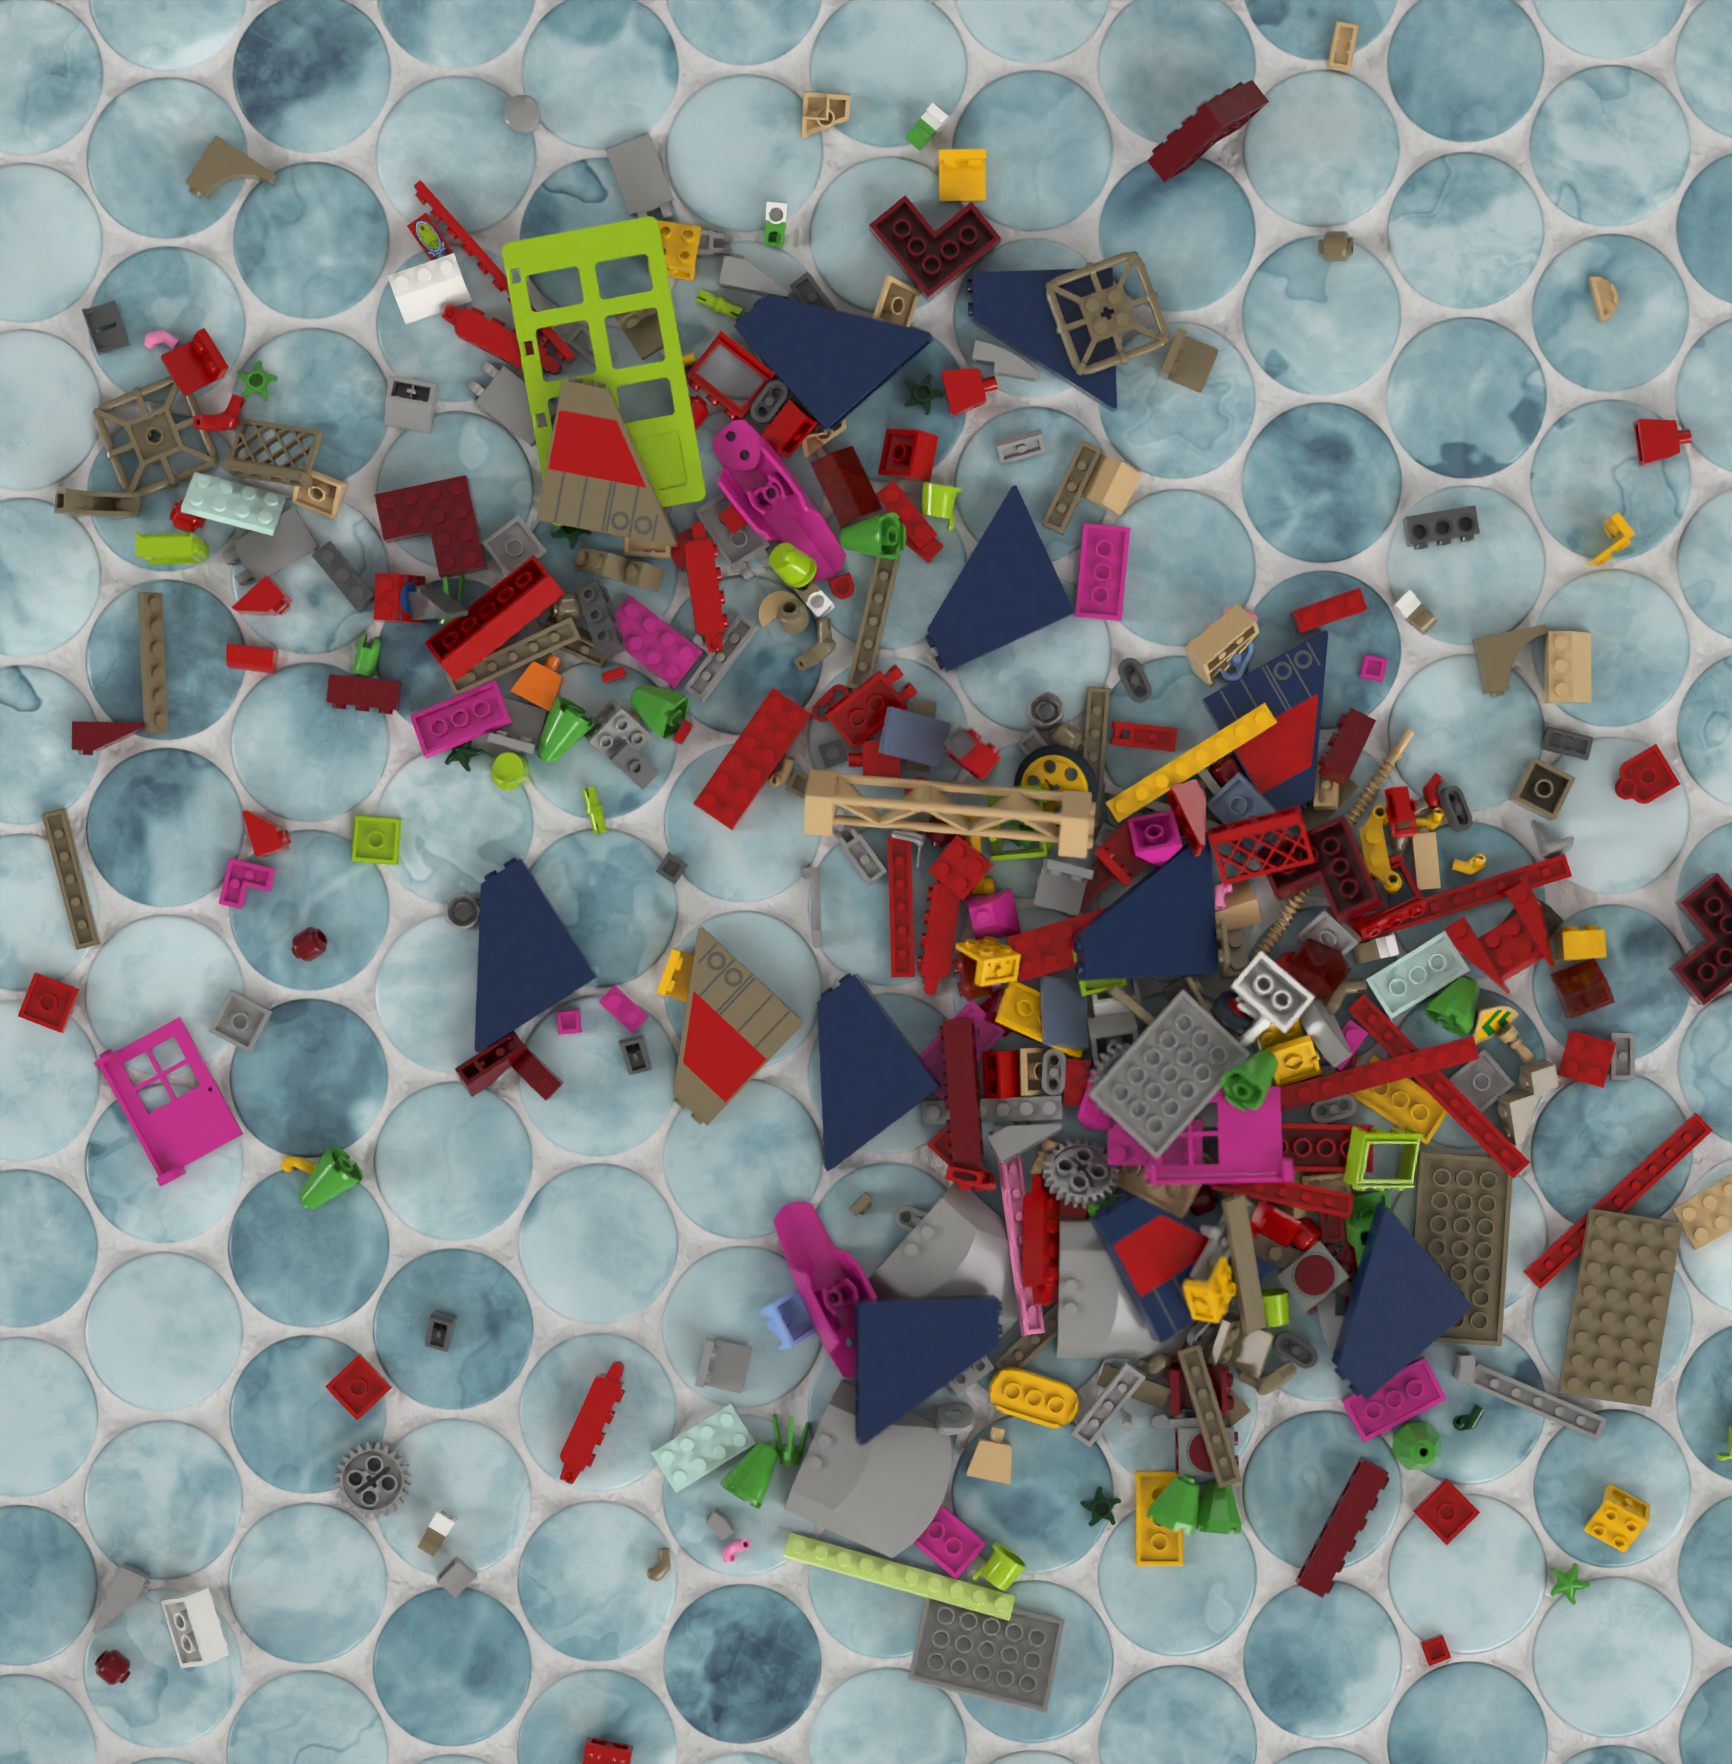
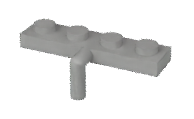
(718, 663)
(1215, 1248)
(1110, 1405)

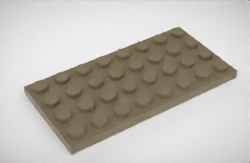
(1465, 1230)
(1619, 1307)

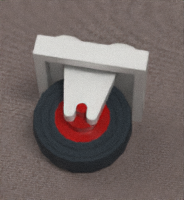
(1241, 1017)

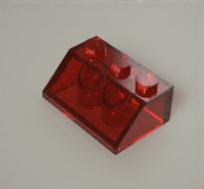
(845, 486)

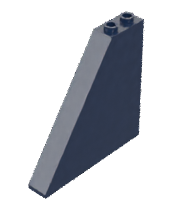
(1018, 314)
(828, 355)
(1000, 593)
(1156, 926)
(522, 954)
(865, 1069)
(1394, 1307)
(913, 1350)

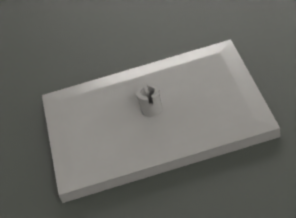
(1168, 1074)
(987, 1655)

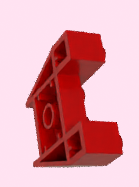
(1511, 944)

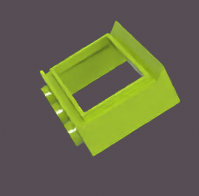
(171, 548)
(996, 843)
(1358, 1156)

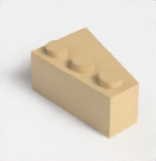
(1220, 642)

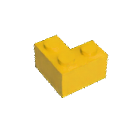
(1580, 944)

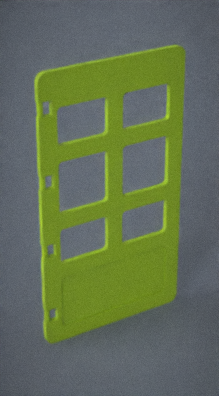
(665, 442)

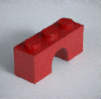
(1328, 611)

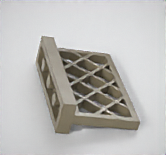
(273, 472)

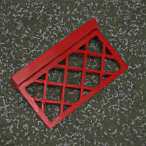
(1260, 825)

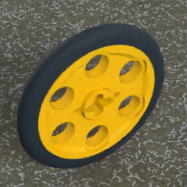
(1063, 758)

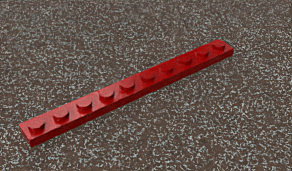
(485, 264)
(1481, 892)
(1378, 1073)
(1441, 1089)
(1620, 1197)

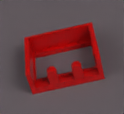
(713, 394)
(1394, 916)

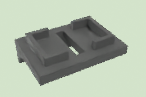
(103, 316)

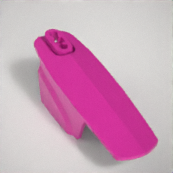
(773, 497)
(825, 1280)

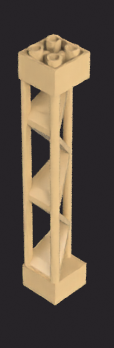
(830, 788)

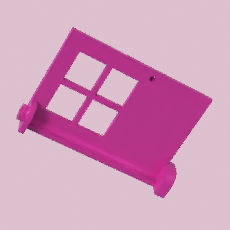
(187, 1124)
(1246, 1148)

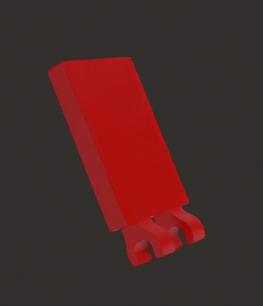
(865, 708)

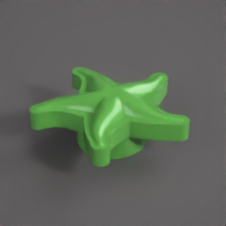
(256, 381)
(1568, 1583)

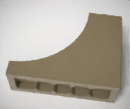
(223, 165)
(1496, 655)

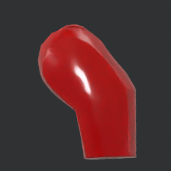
(223, 421)

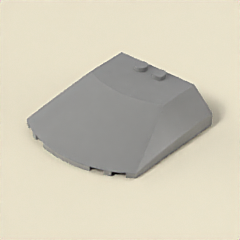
(953, 1252)
(1094, 1306)
(877, 1490)

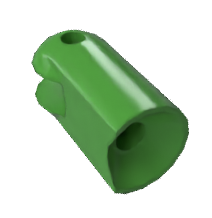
(366, 658)

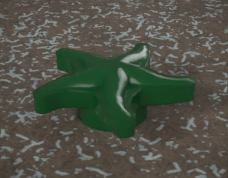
(922, 394)
(570, 533)
(463, 754)
(1100, 1507)

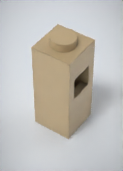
(1425, 859)

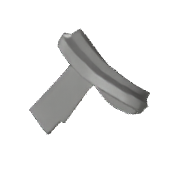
(916, 837)
(1551, 849)
(959, 1429)

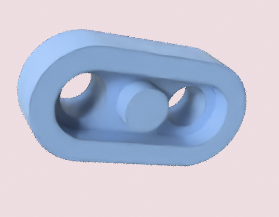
(1239, 662)

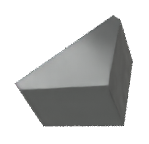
(635, 1054)
(440, 1330)

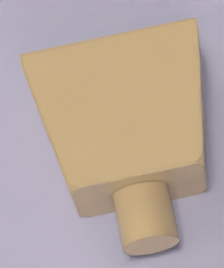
(992, 1458)

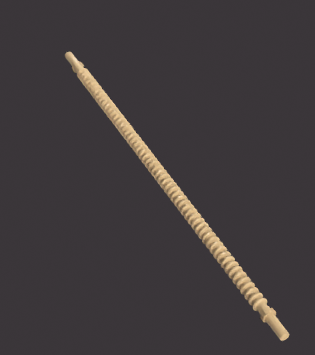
(1394, 755)

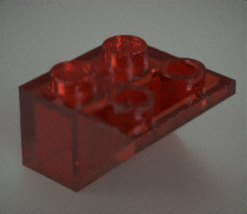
(1318, 968)
(967, 969)
(1582, 988)

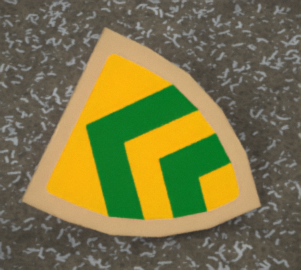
(1492, 1021)

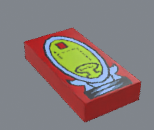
(429, 237)

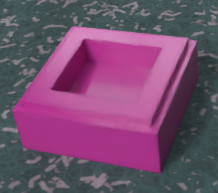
(1373, 668)
(569, 1021)

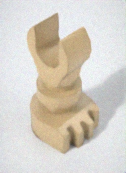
(1509, 1035)
(1037, 1165)

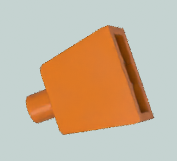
(540, 683)

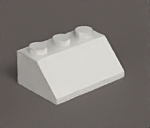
(429, 288)
(1272, 991)
(195, 1628)

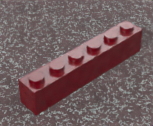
(963, 1089)
(1342, 1526)

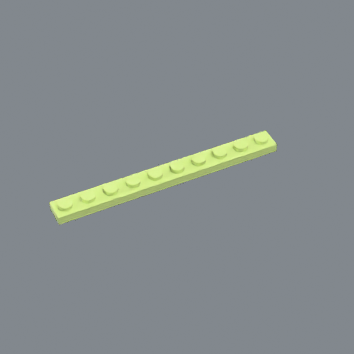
(899, 1576)

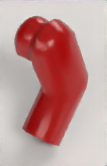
(1430, 791)

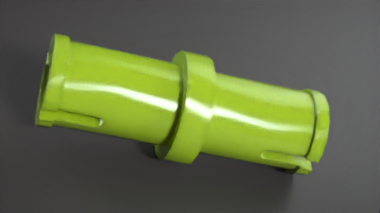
(719, 304)
(594, 810)

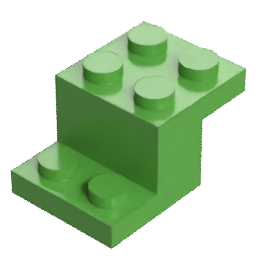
(1361, 1218)

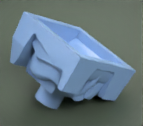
(788, 1319)

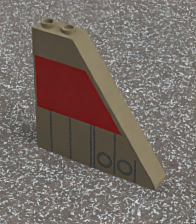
(596, 471)
(727, 1030)

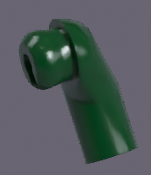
(1468, 1421)

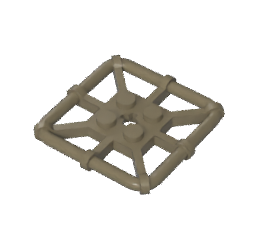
(1113, 299)
(149, 451)

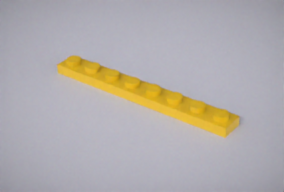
(1191, 762)

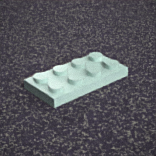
(233, 503)
(1417, 975)
(703, 1447)

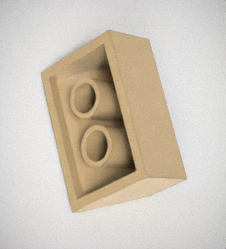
(1567, 667)

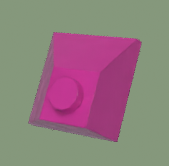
(993, 915)

